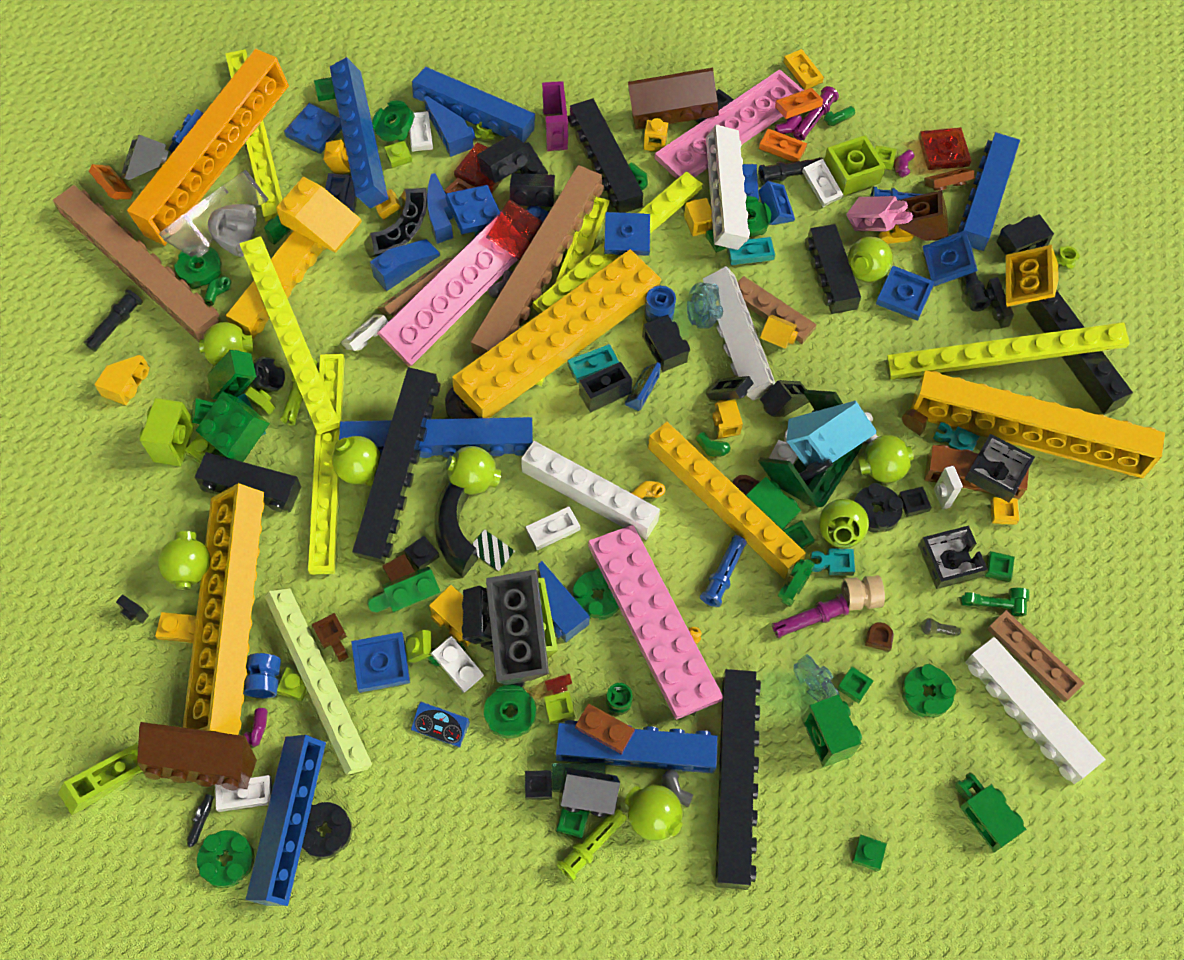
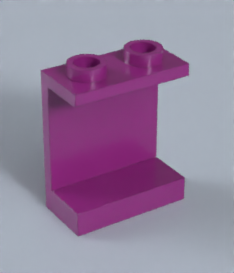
(556, 126)

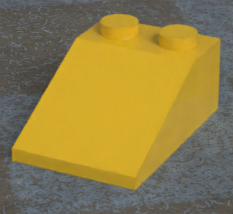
(317, 215)
(1031, 275)

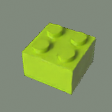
(854, 165)
(167, 432)

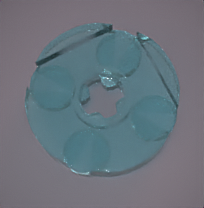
(704, 305)
(815, 677)

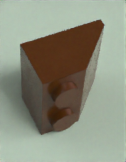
(928, 218)

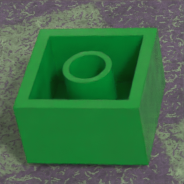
(232, 427)
(832, 730)

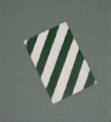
(492, 550)

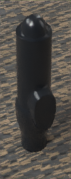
(815, 469)
(199, 818)

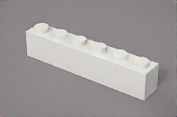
(727, 187)
(740, 335)
(589, 489)
(1034, 711)

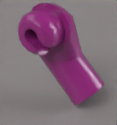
(790, 126)
(901, 163)
(258, 728)

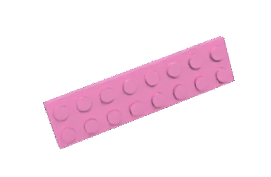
(747, 113)
(446, 297)
(655, 622)

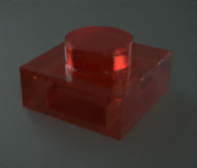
(558, 684)

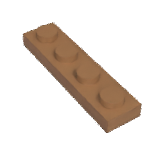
(394, 304)
(766, 304)
(1035, 656)

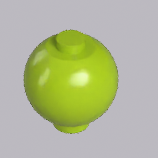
(870, 259)
(222, 338)
(886, 459)
(356, 460)
(472, 470)
(843, 523)
(184, 560)
(654, 812)

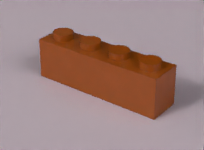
(942, 456)

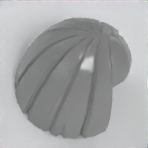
(232, 226)

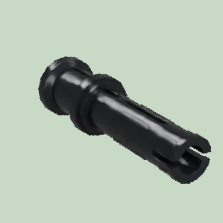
(782, 171)
(975, 290)
(118, 313)

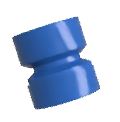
(659, 302)
(262, 673)

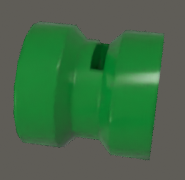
(619, 694)

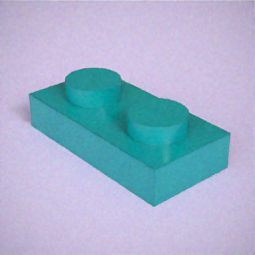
(752, 251)
(592, 362)

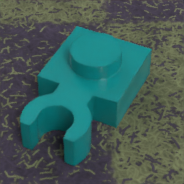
(957, 439)
(837, 561)

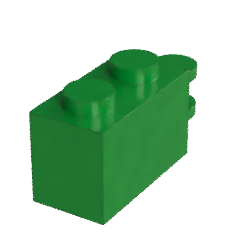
(405, 591)
(989, 812)

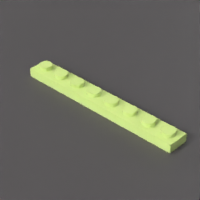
(318, 681)

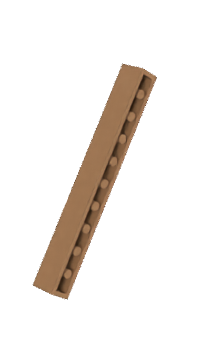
(539, 260)
(135, 261)

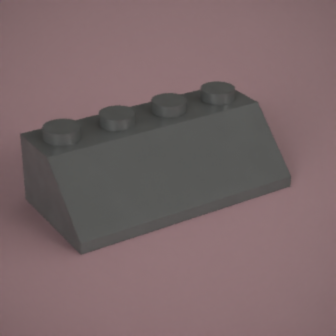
(143, 156)
(517, 627)

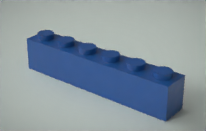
(474, 104)
(989, 189)
(645, 749)
(286, 821)

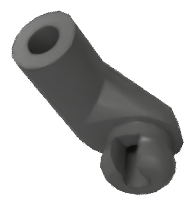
(496, 289)
(670, 781)

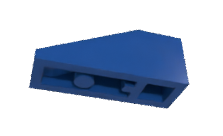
(450, 127)
(401, 262)
(566, 612)

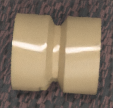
(865, 592)

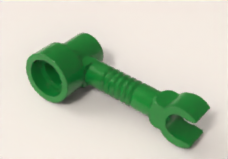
(1017, 601)

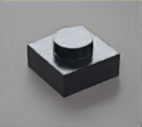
(915, 501)
(421, 553)
(131, 610)
(538, 785)

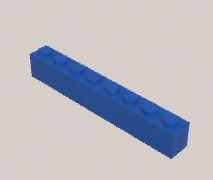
(358, 133)
(447, 436)

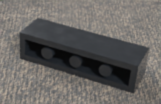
(832, 269)
(221, 473)

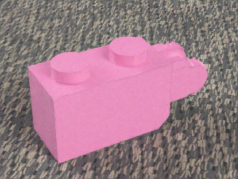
(878, 213)

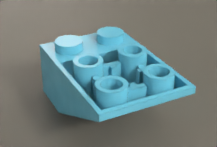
(828, 432)

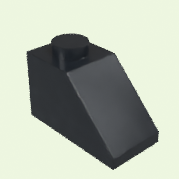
(784, 398)

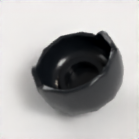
(268, 375)

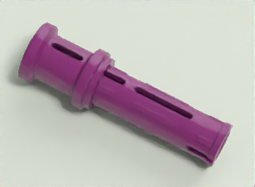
(814, 115)
(821, 613)

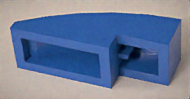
(439, 211)

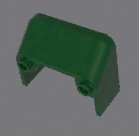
(819, 488)

